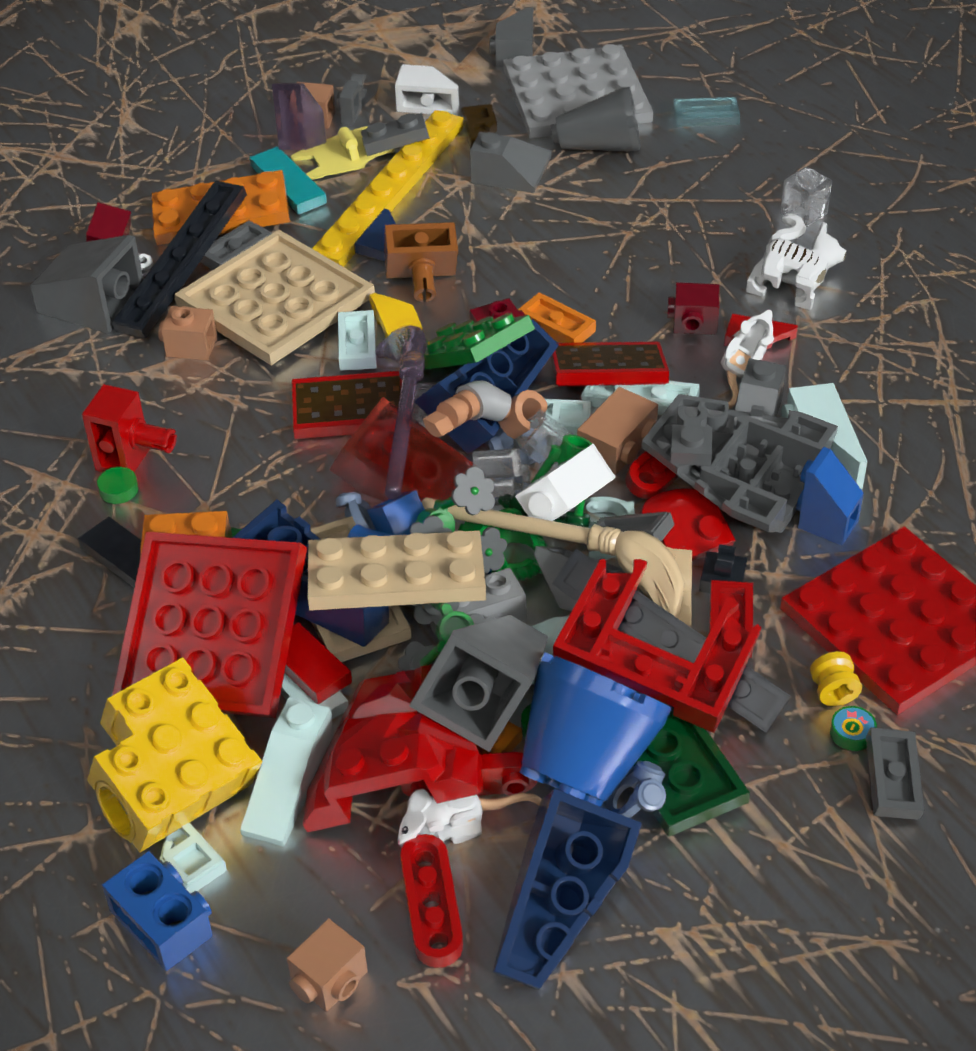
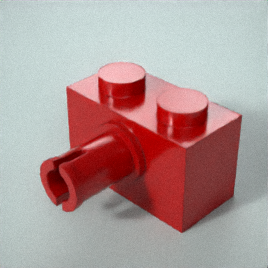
(119, 432)

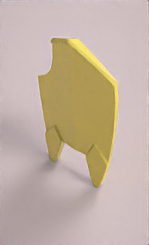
(339, 154)

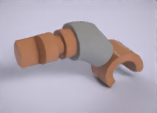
(486, 401)

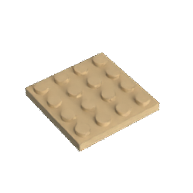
(276, 296)

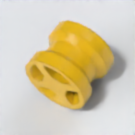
(835, 678)

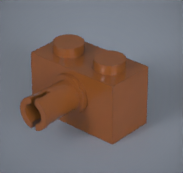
(421, 253)

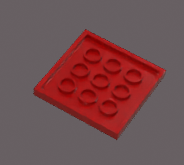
(221, 609)
(897, 616)

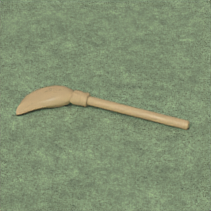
(662, 578)

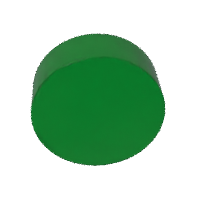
(117, 485)

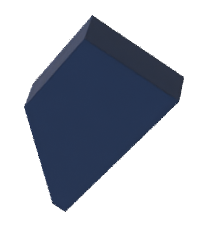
(372, 240)

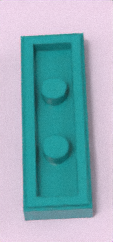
(301, 190)

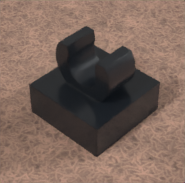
(722, 567)

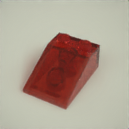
(428, 465)

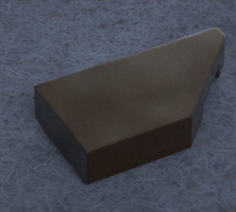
(478, 119)

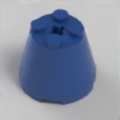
(586, 730)

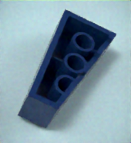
(508, 369)
(354, 624)

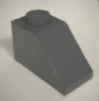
(513, 36)
(761, 386)

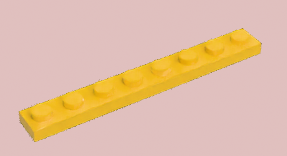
(389, 187)

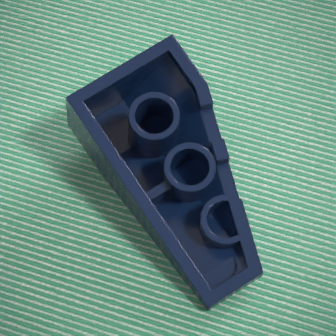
(563, 878)

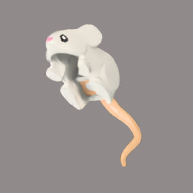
(747, 343)
(451, 819)

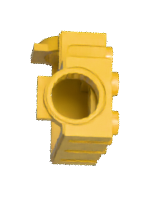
(170, 756)

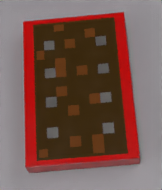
(609, 363)
(339, 402)

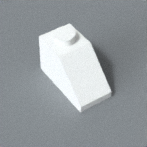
(425, 90)
(566, 485)

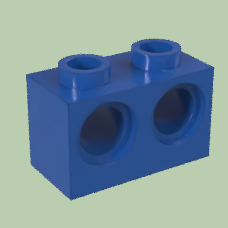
(150, 914)

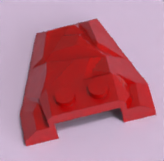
(389, 745)

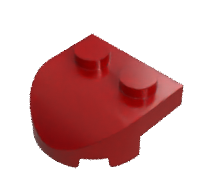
(696, 519)

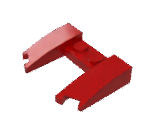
(695, 689)

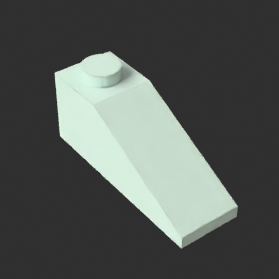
(825, 404)
(287, 770)

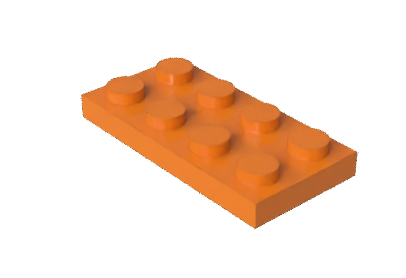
(264, 204)

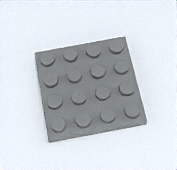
(565, 80)

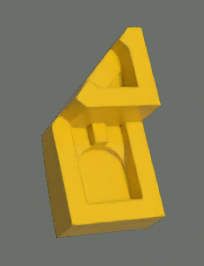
(393, 313)

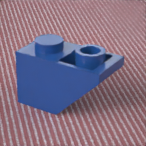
(829, 499)

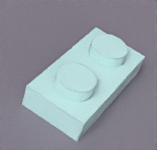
(356, 340)

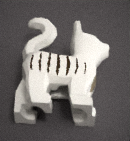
(794, 263)

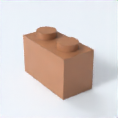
(620, 427)

